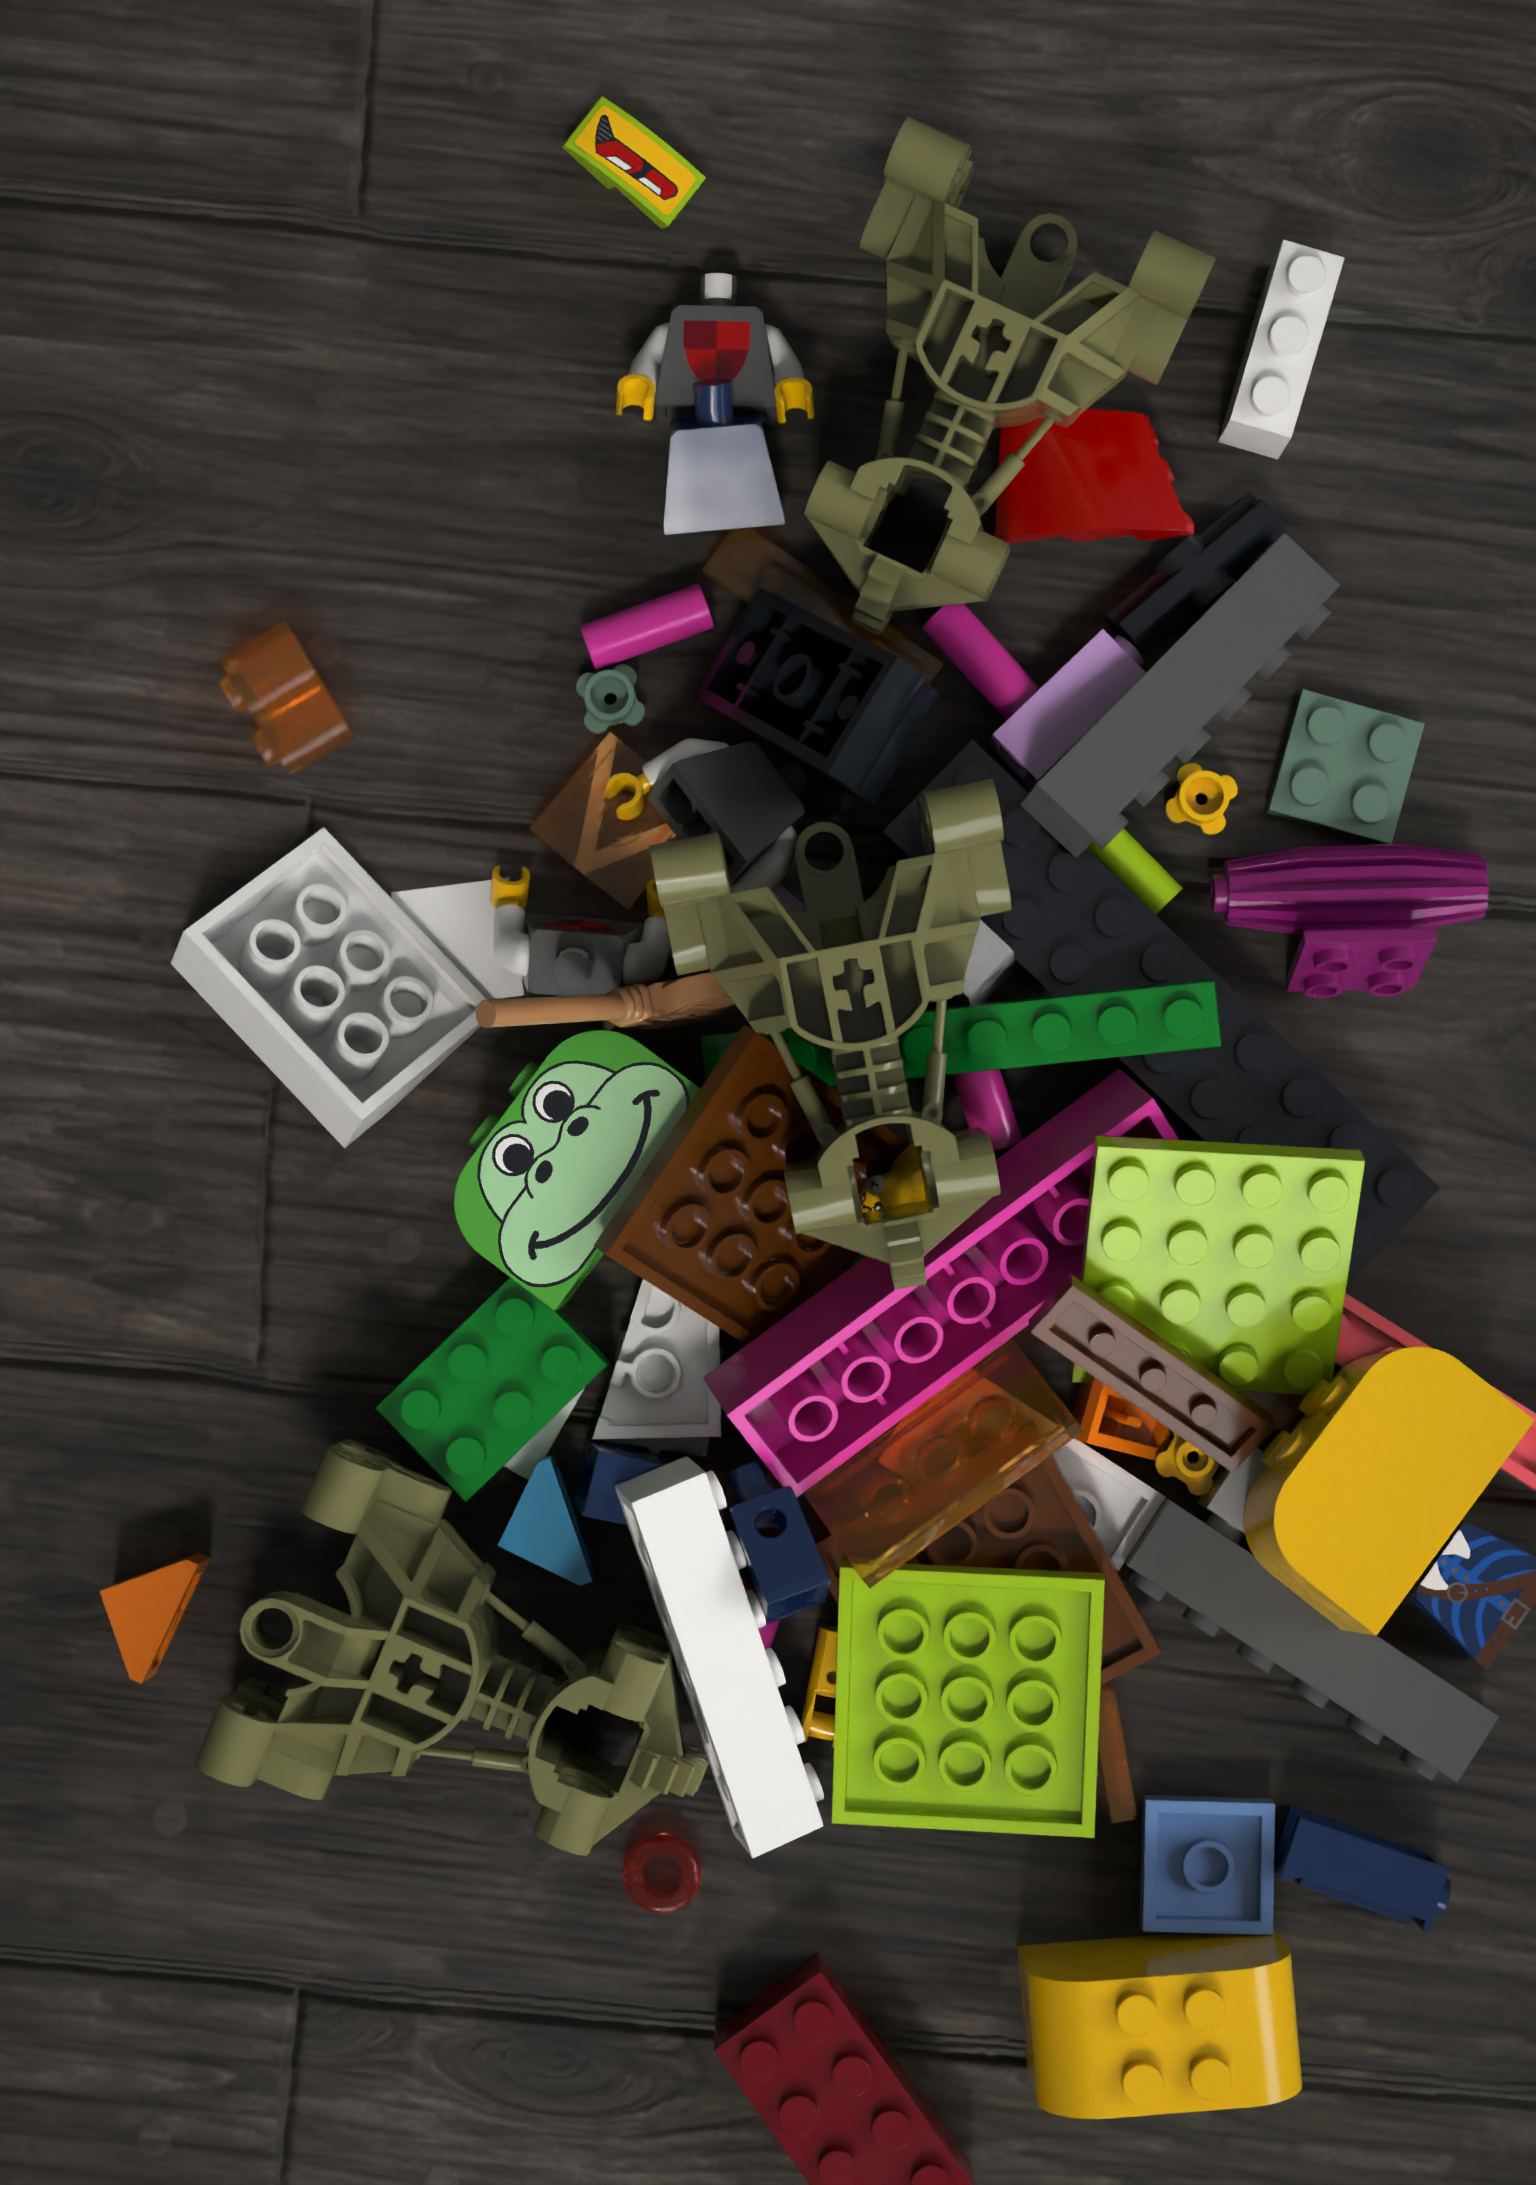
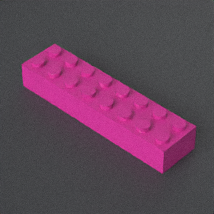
(874, 1354)

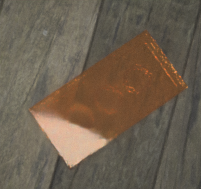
(942, 1462)

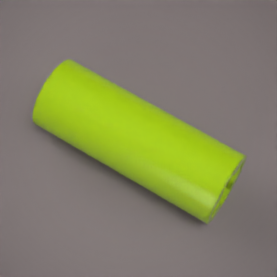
(1137, 870)

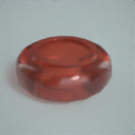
(655, 1900)

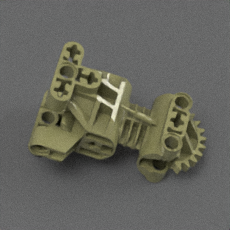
(994, 360)
(854, 983)
(425, 1658)

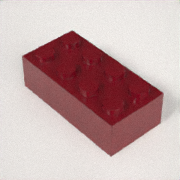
(835, 2088)

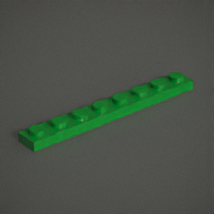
(1035, 1031)

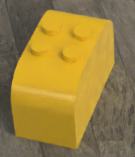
(1377, 1480)
(1159, 2024)

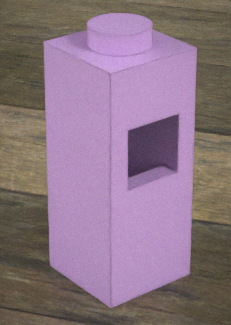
(1067, 707)

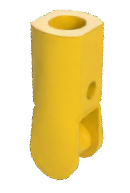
(821, 1682)

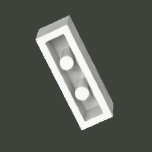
(1281, 349)

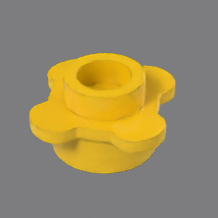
(1216, 788)
(1175, 1463)

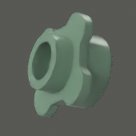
(617, 682)

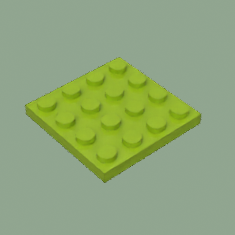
(1227, 1252)
(968, 1700)

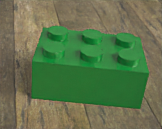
(492, 1387)

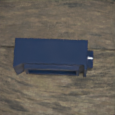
(1361, 1868)

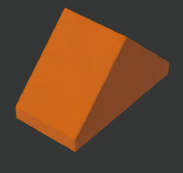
(1117, 1423)
(149, 1610)

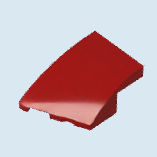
(1090, 482)

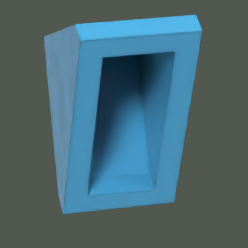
(547, 1527)

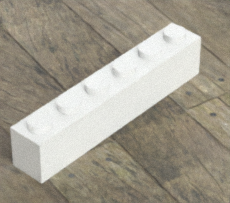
(721, 1654)

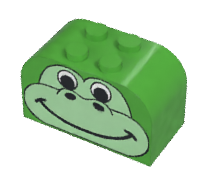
(566, 1158)

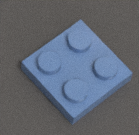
(1207, 1864)

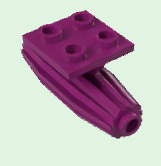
(1359, 909)

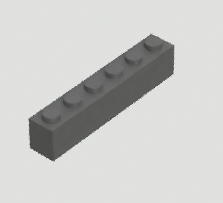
(1179, 696)
(1355, 1670)

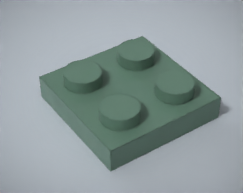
(1344, 768)

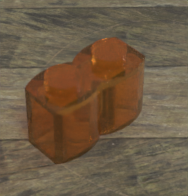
(285, 698)

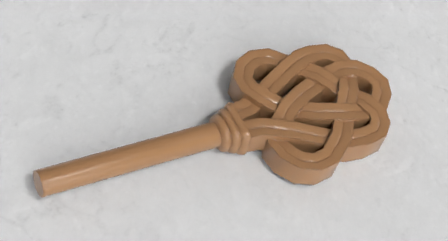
(622, 1009)

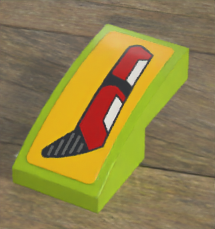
(633, 160)

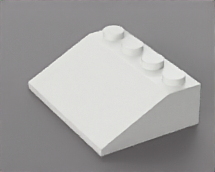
(330, 985)

